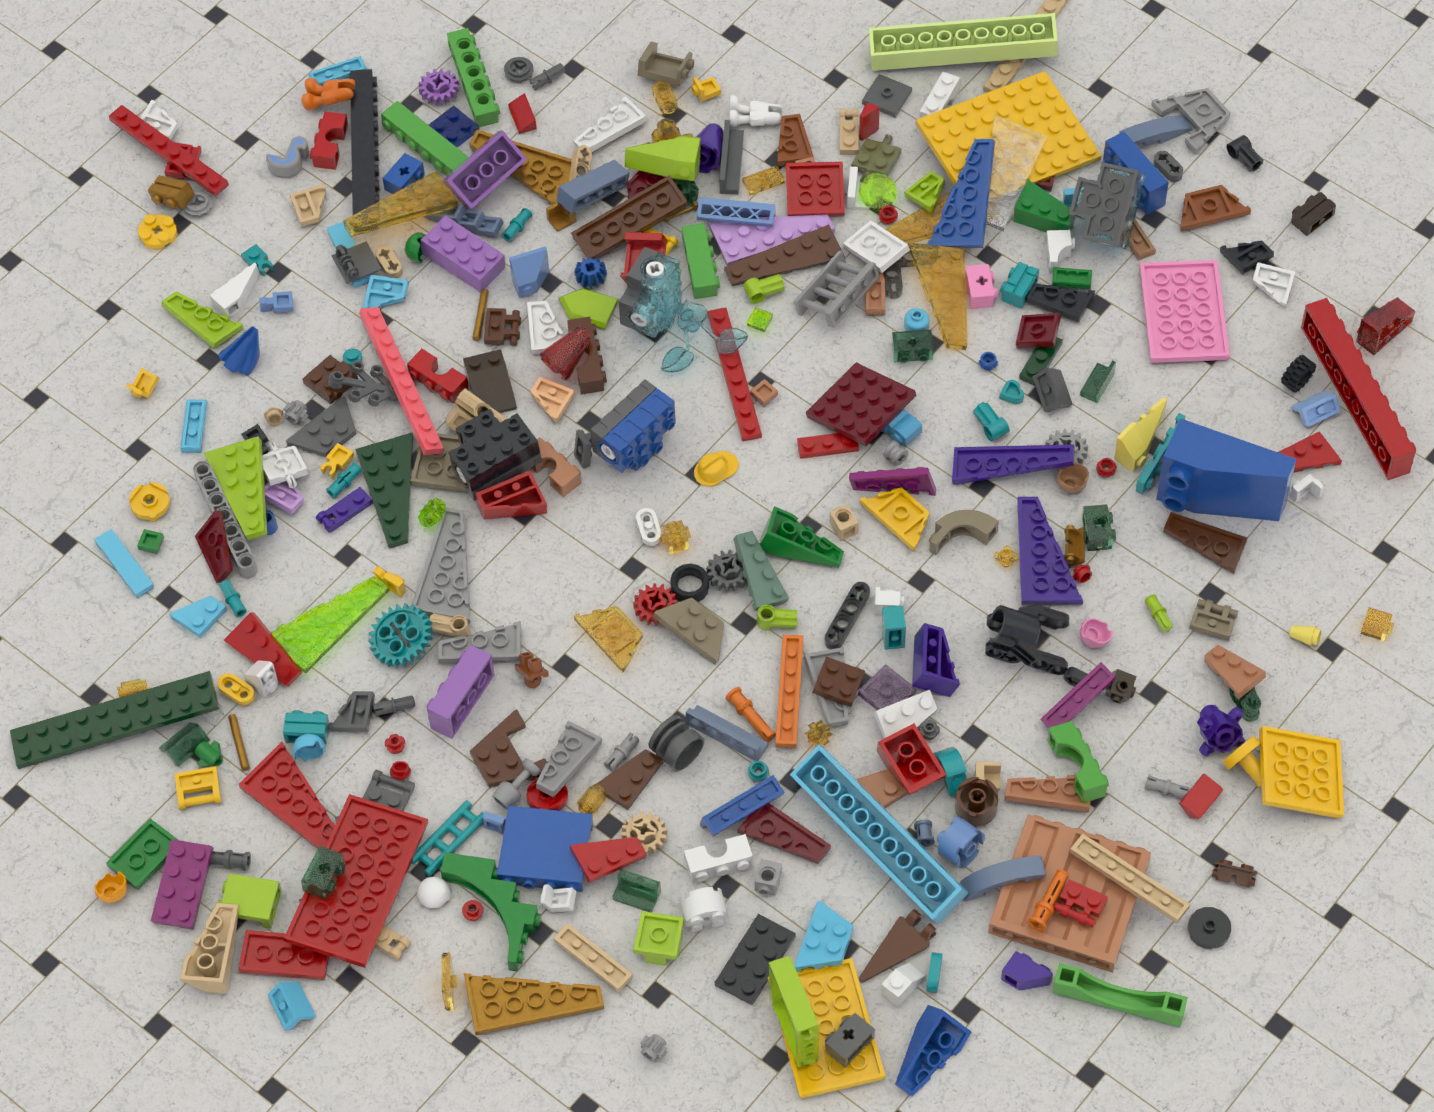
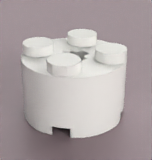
(703, 908)

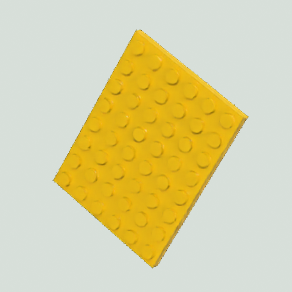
(1029, 103)

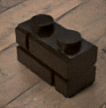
(1313, 213)

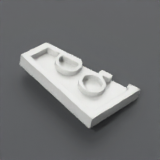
(542, 326)

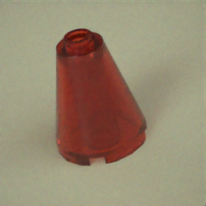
(566, 352)

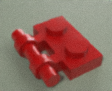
(1082, 898)

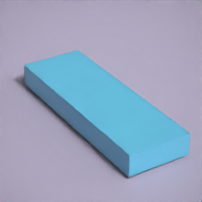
(338, 71)
(193, 426)

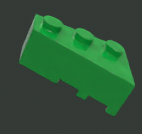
(1041, 210)

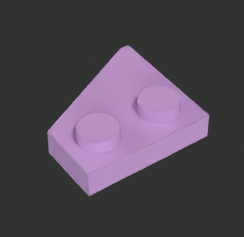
(284, 497)

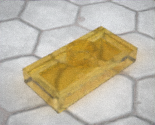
(763, 180)

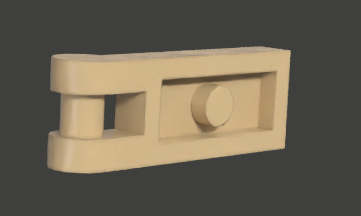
(849, 132)
(387, 938)

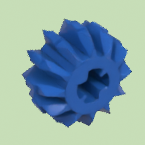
(590, 272)

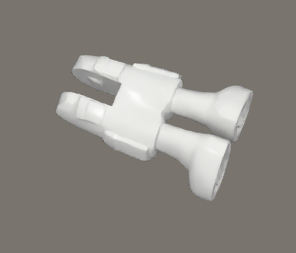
(760, 113)

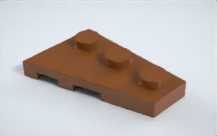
(792, 140)

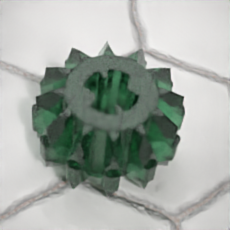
(688, 189)

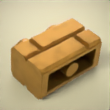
(171, 192)

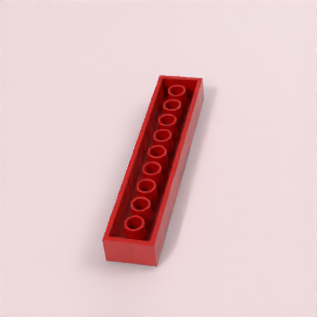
(1358, 389)

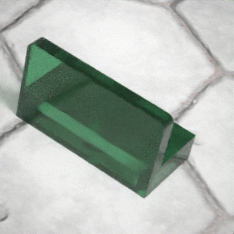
(1098, 381)
(184, 742)
(637, 891)

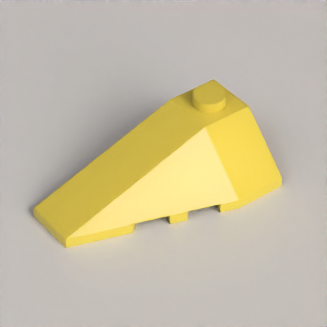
(1137, 438)

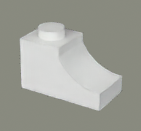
(1058, 246)

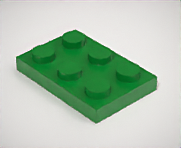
(142, 854)

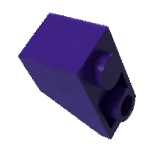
(1024, 973)

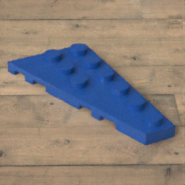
(967, 205)

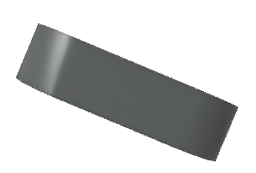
(1166, 167)

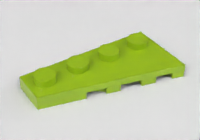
(201, 320)

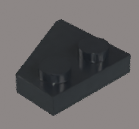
(1247, 255)

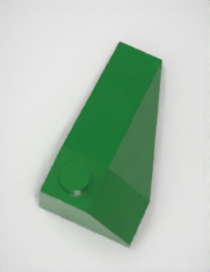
(792, 540)

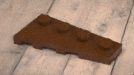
(1211, 542)

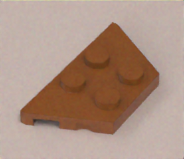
(1210, 207)

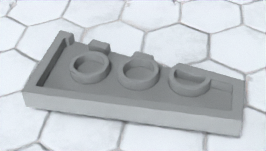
(833, 712)

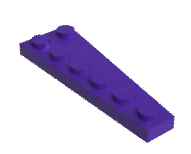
(993, 462)

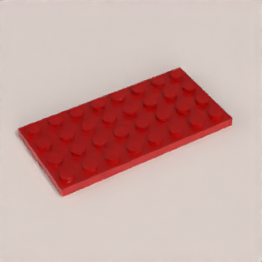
(377, 854)

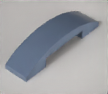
(1002, 874)

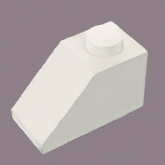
(901, 984)

